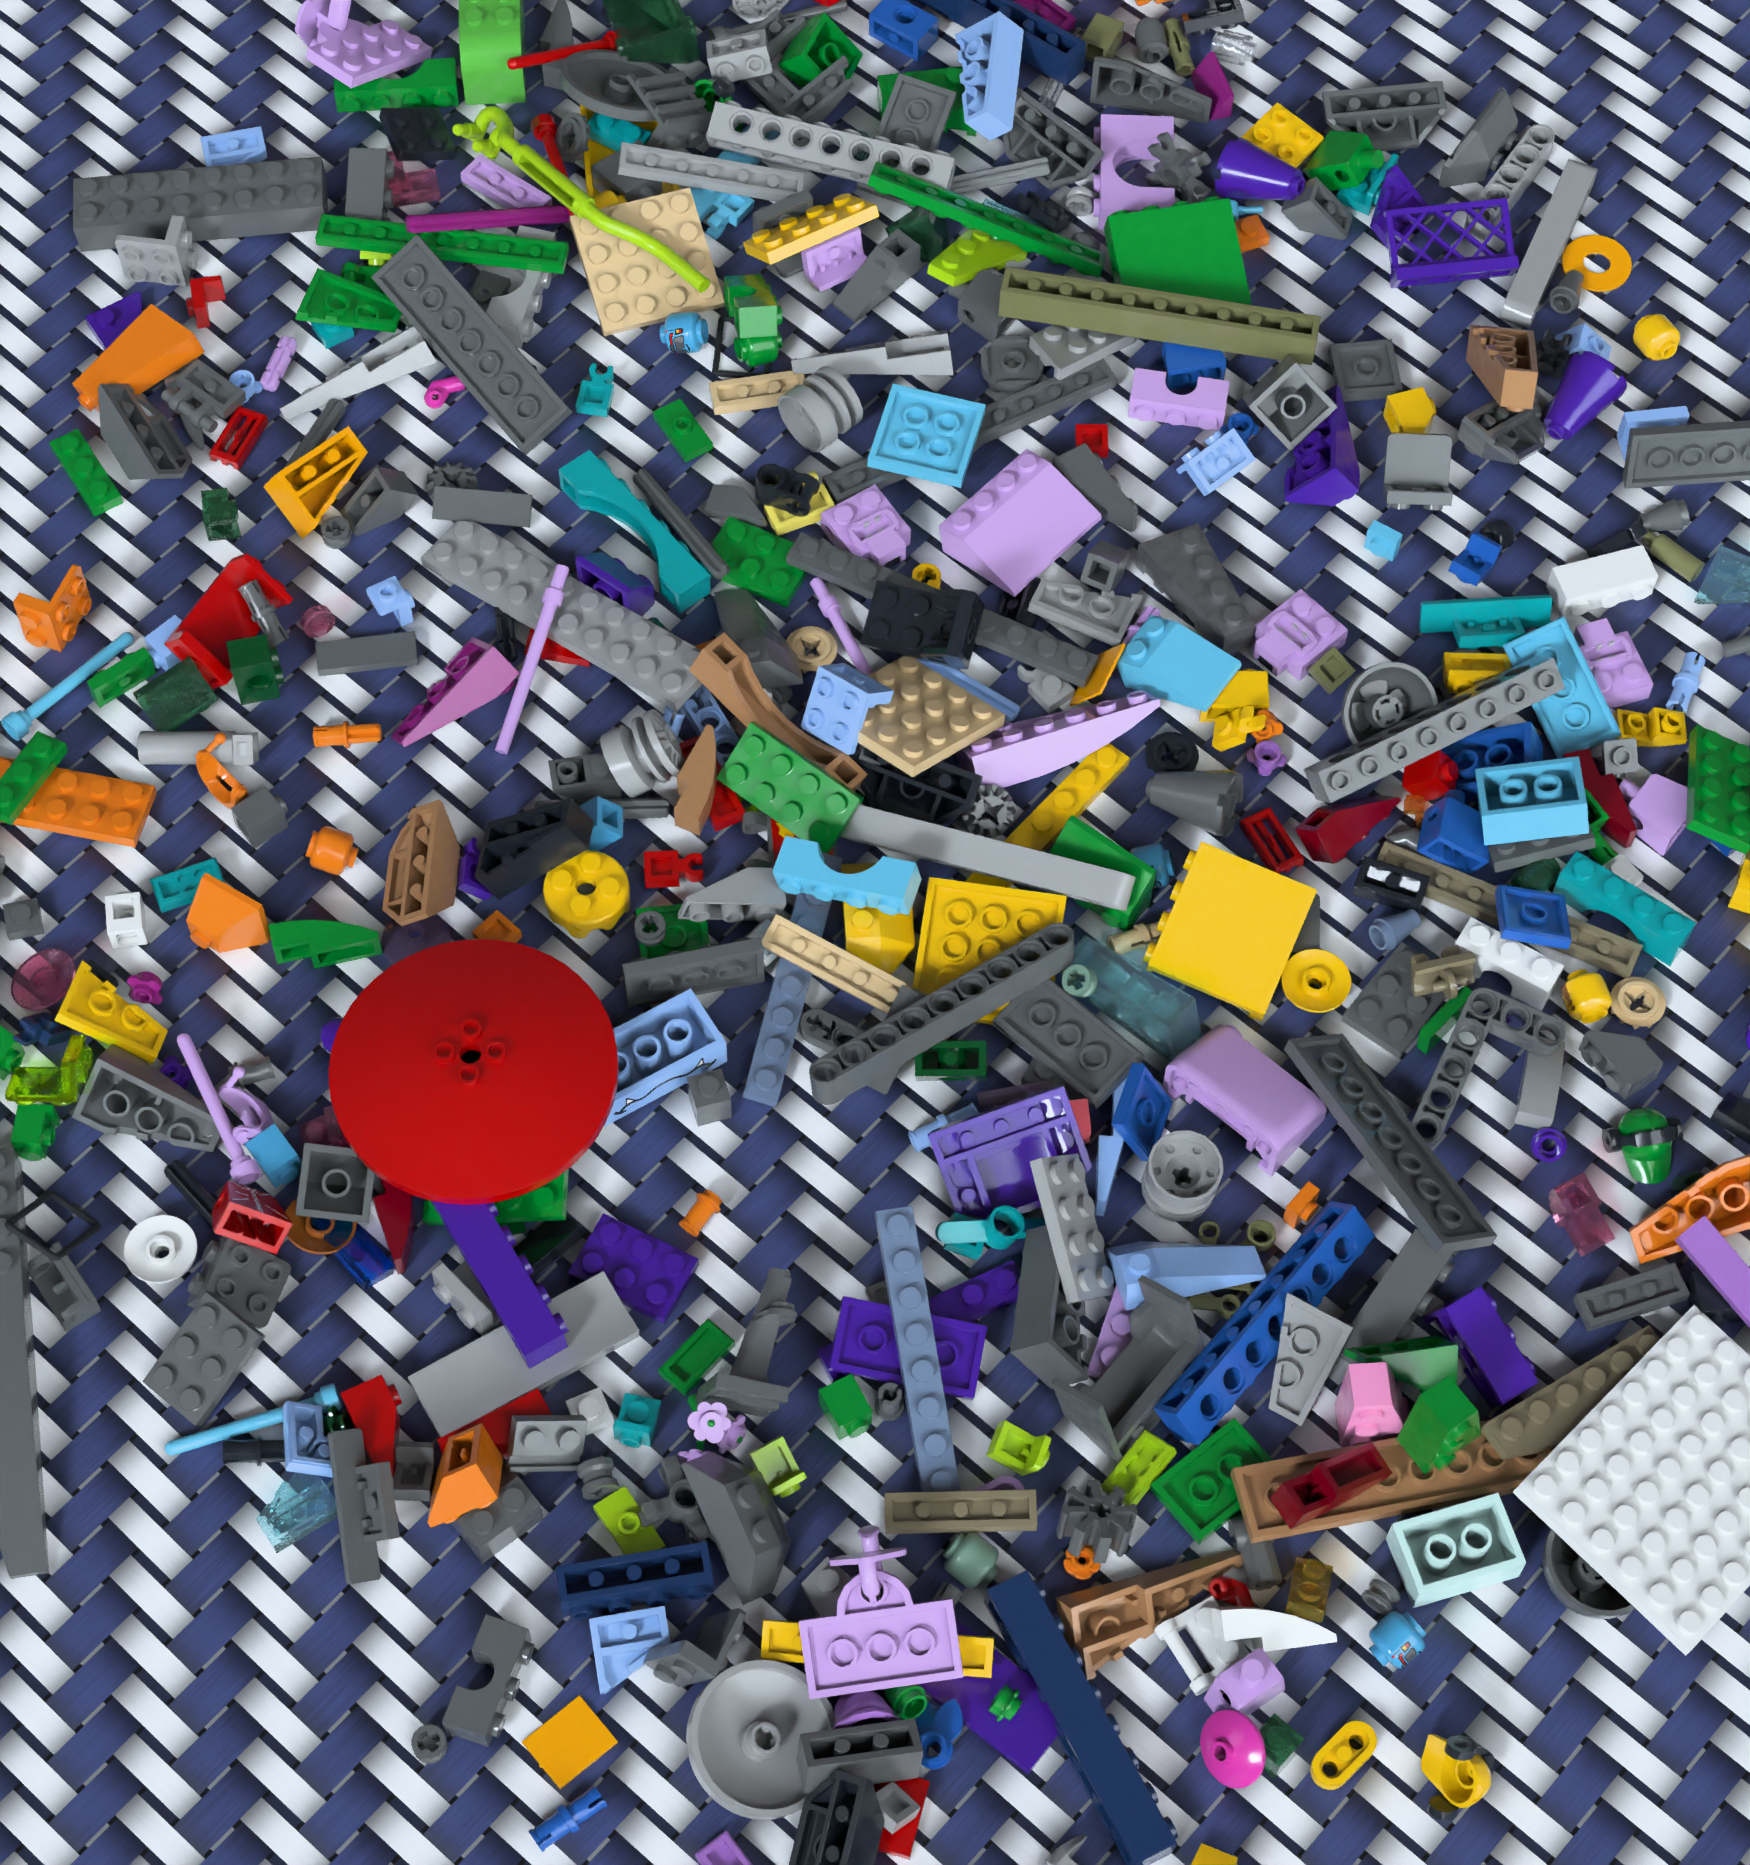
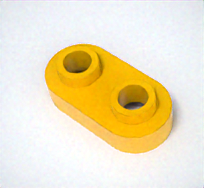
(1342, 1756)

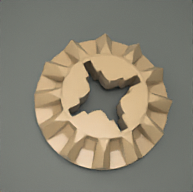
(812, 638)
(1632, 989)

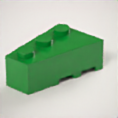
(945, 78)

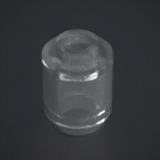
(1233, 47)

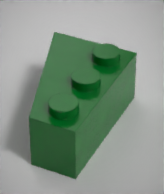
(1439, 1426)

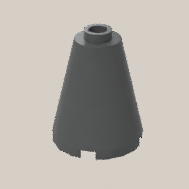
(1199, 797)

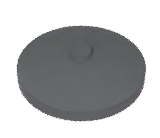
(599, 83)

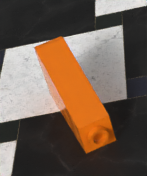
(140, 356)

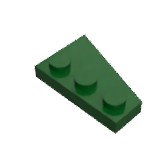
(347, 304)

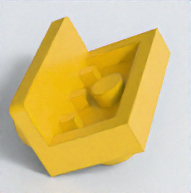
(1469, 669)

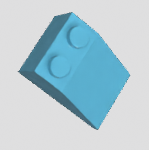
(1176, 664)

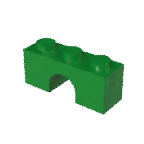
(752, 306)

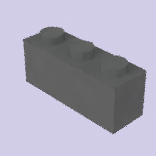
(368, 184)
(872, 1751)

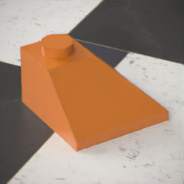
(225, 918)

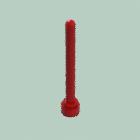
(561, 53)
(545, 130)

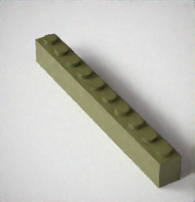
(1158, 315)

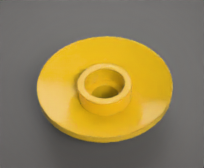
(1318, 968)

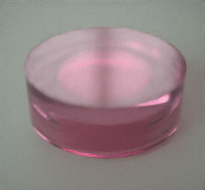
(317, 621)

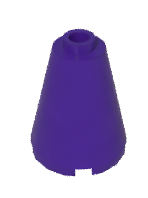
(1256, 174)
(1582, 394)

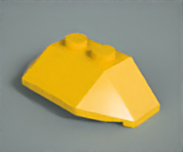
(877, 936)

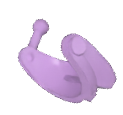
(246, 1107)

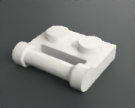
(1217, 1653)

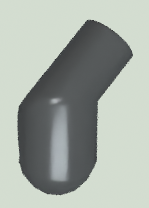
(1736, 646)

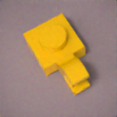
(1233, 727)

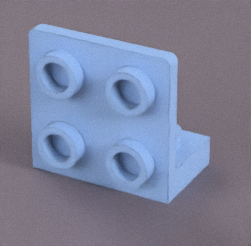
(841, 704)

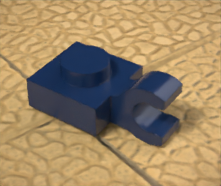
(41, 1029)

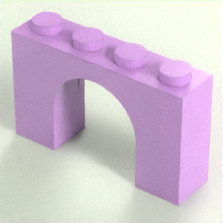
(1124, 140)

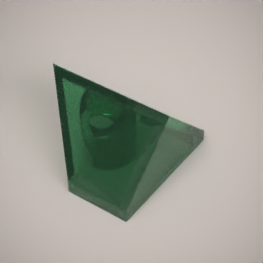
(924, 229)

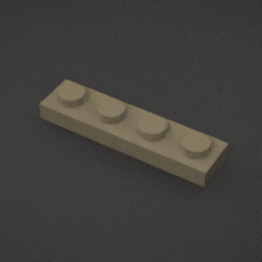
(960, 1511)

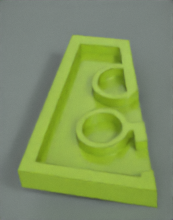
(971, 254)

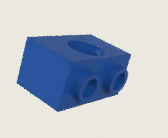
(904, 27)

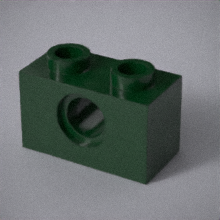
(255, 669)
(953, 1062)

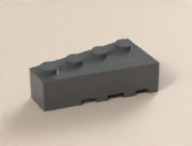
(1400, 1295)
(1044, 1325)

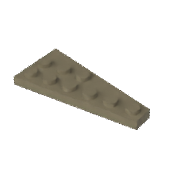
(1558, 1408)

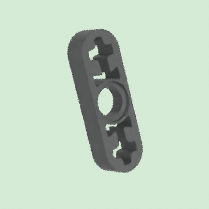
(820, 1036)

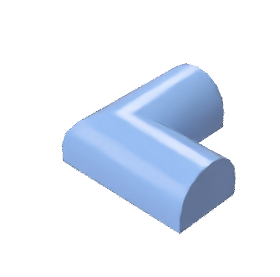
(304, 1440)

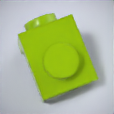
(1019, 1449)
(777, 1467)

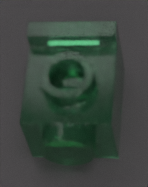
(220, 515)

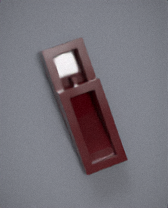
(1607, 793)
(397, 1220)
(1330, 1484)

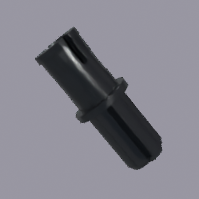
(253, 1451)

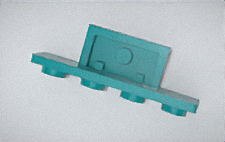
(1485, 620)

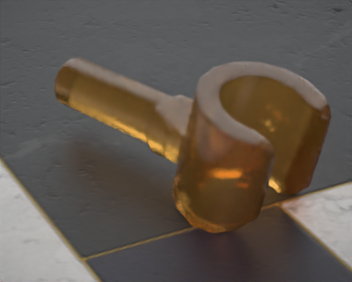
(1414, 805)

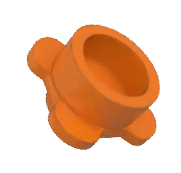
(1273, 727)

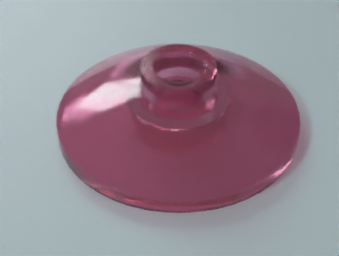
(43, 979)

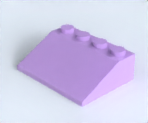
(1018, 523)

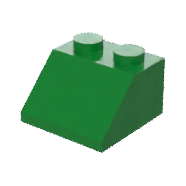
(816, 49)

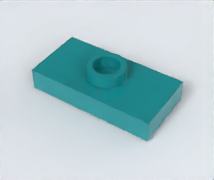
(180, 886)

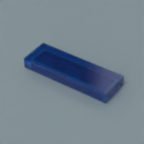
(360, 1256)

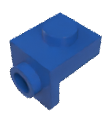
(1476, 559)

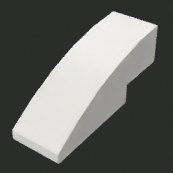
(1267, 1628)

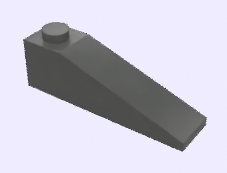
(140, 1101)

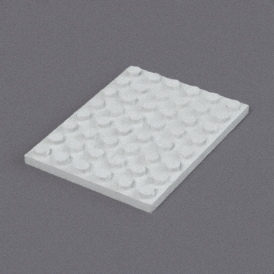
(1661, 1482)

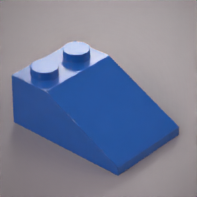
(1493, 748)

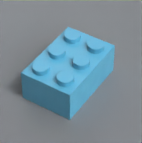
(1532, 801)

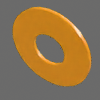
(1616, 254)

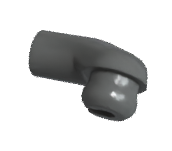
(1406, 838)

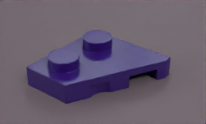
(1395, 194)
(114, 319)

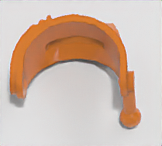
(213, 773)

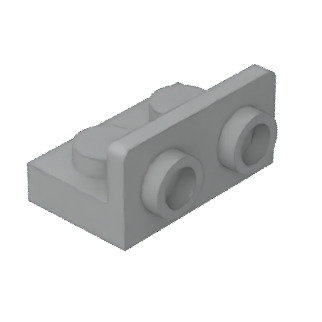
(739, 56)

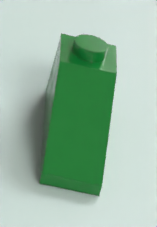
(1414, 1361)

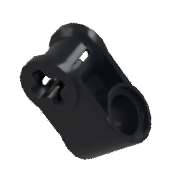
(785, 489)

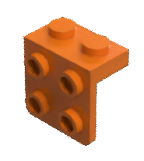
(55, 621)

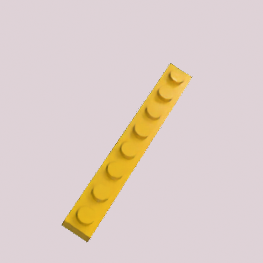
(1067, 799)

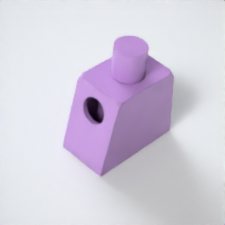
(1657, 810)
(1247, 1684)

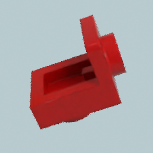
(203, 291)

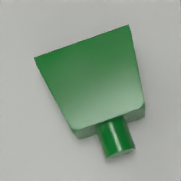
(1344, 160)

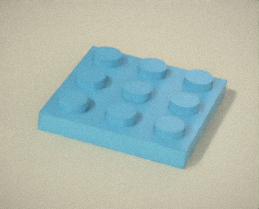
(926, 435)

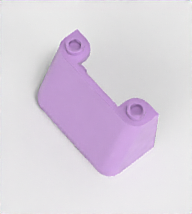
(1246, 1094)

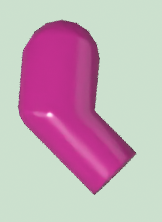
(440, 390)

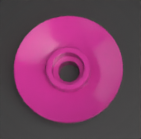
(1232, 1748)

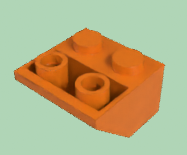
(466, 1476)

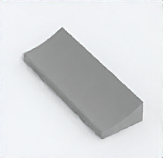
(494, 1373)

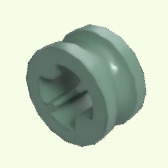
(1089, 985)

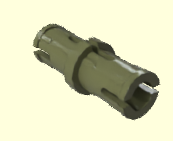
(1182, 59)

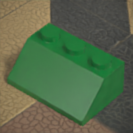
(1089, 846)

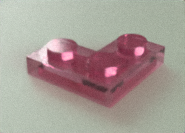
(413, 186)

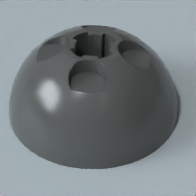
(1397, 684)
(1578, 1590)

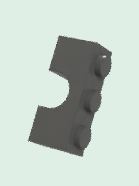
(478, 1713)

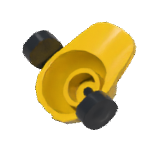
(1458, 1771)

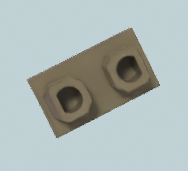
(1442, 974)

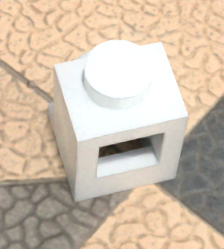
(125, 919)

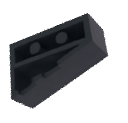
(531, 844)

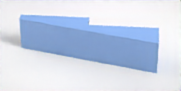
(1107, 1159)

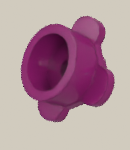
(145, 988)

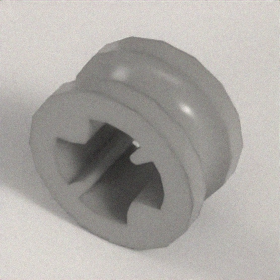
(1079, 201)

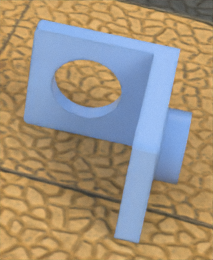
(1585, 340)

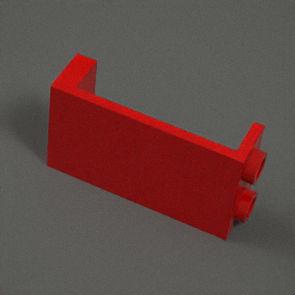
(223, 617)

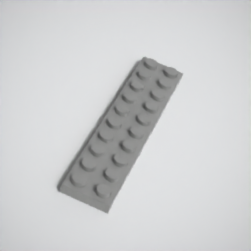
(585, 622)

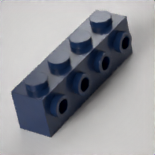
(635, 1580)

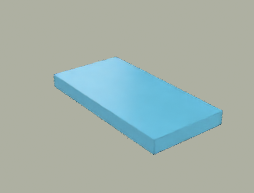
(1578, 714)

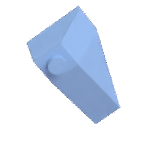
(1181, 1267)

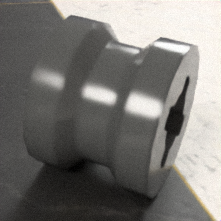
(597, 1478)

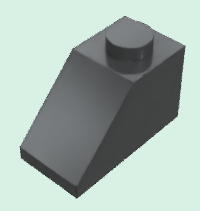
(1318, 211)
(379, 500)

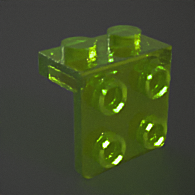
(53, 1084)

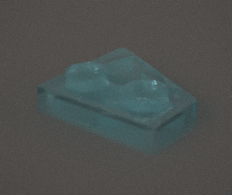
(1726, 579)
(297, 1510)

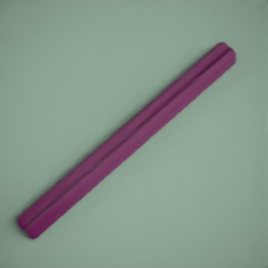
(487, 219)

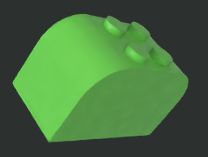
(487, 38)

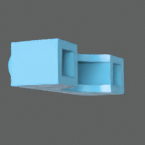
(885, 886)

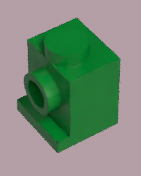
(34, 1130)

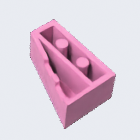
(1369, 1405)

